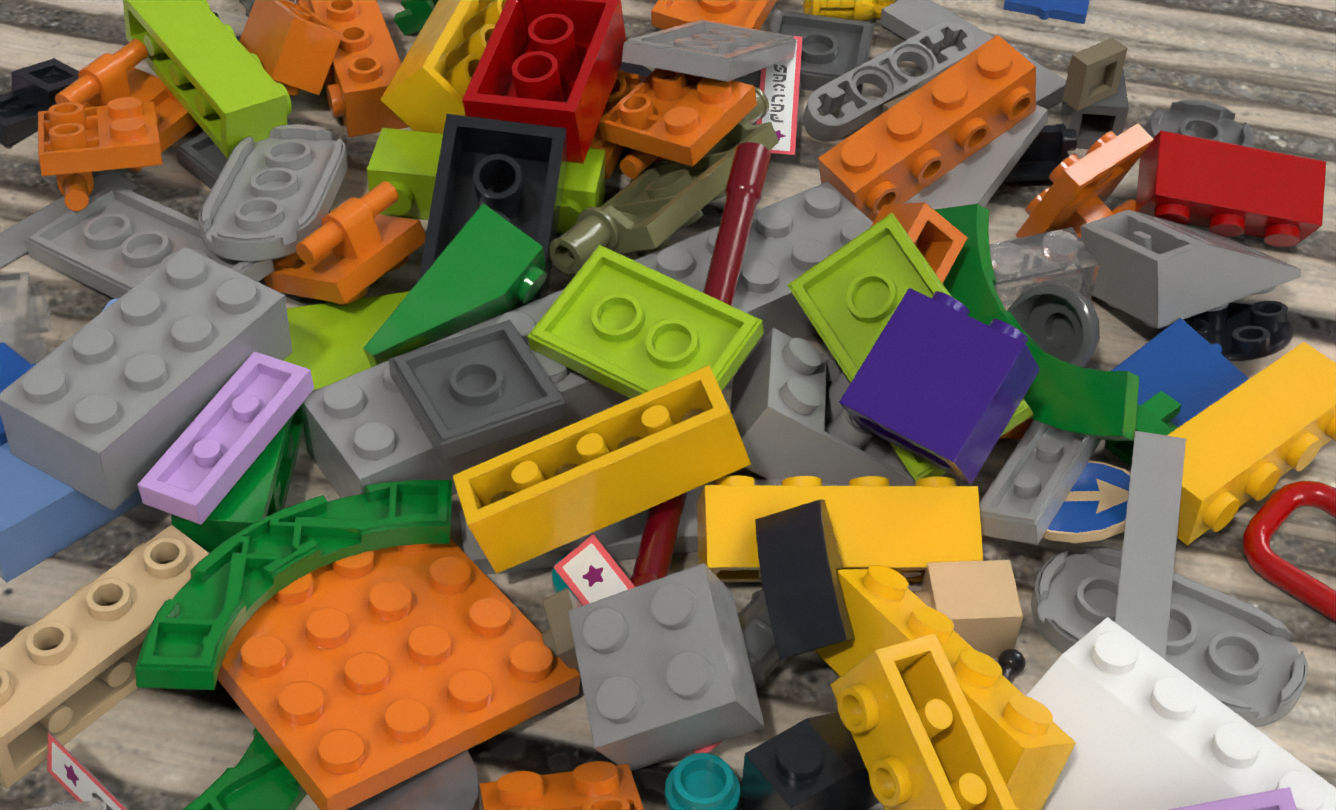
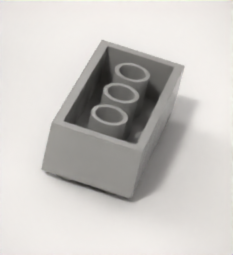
(140, 374)

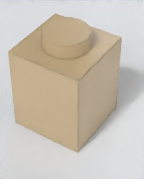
(978, 600)

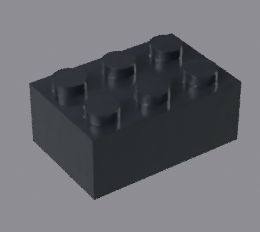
(509, 169)

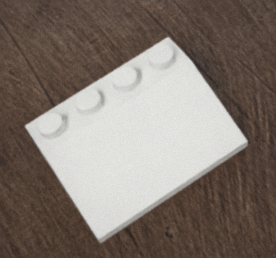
(1156, 735)

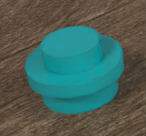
(702, 784)

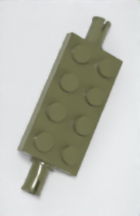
(659, 199)

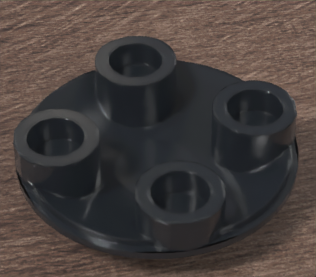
(1246, 329)

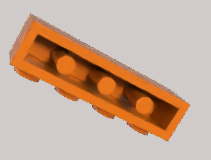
(361, 65)
(933, 128)

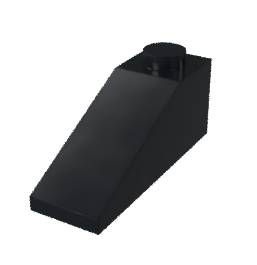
(807, 769)

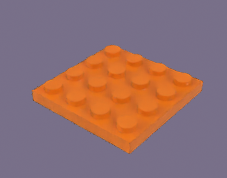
(388, 669)

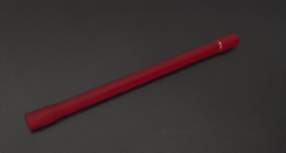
(742, 195)

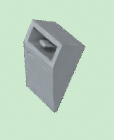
(1173, 269)
(793, 418)

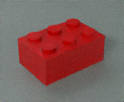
(550, 67)

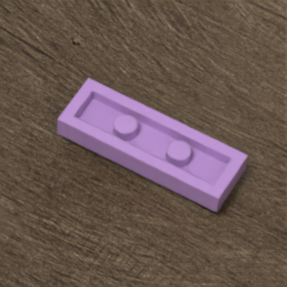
(226, 437)

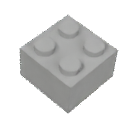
(665, 669)

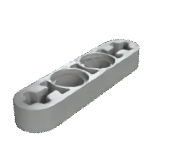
(885, 75)

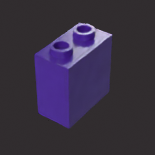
(942, 383)

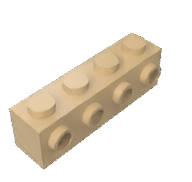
(85, 651)

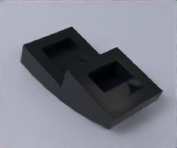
(31, 92)
(801, 579)

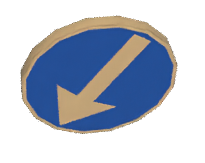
(1094, 506)

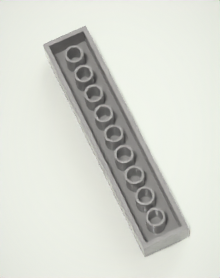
(368, 435)

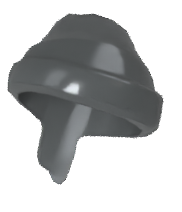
(1059, 322)

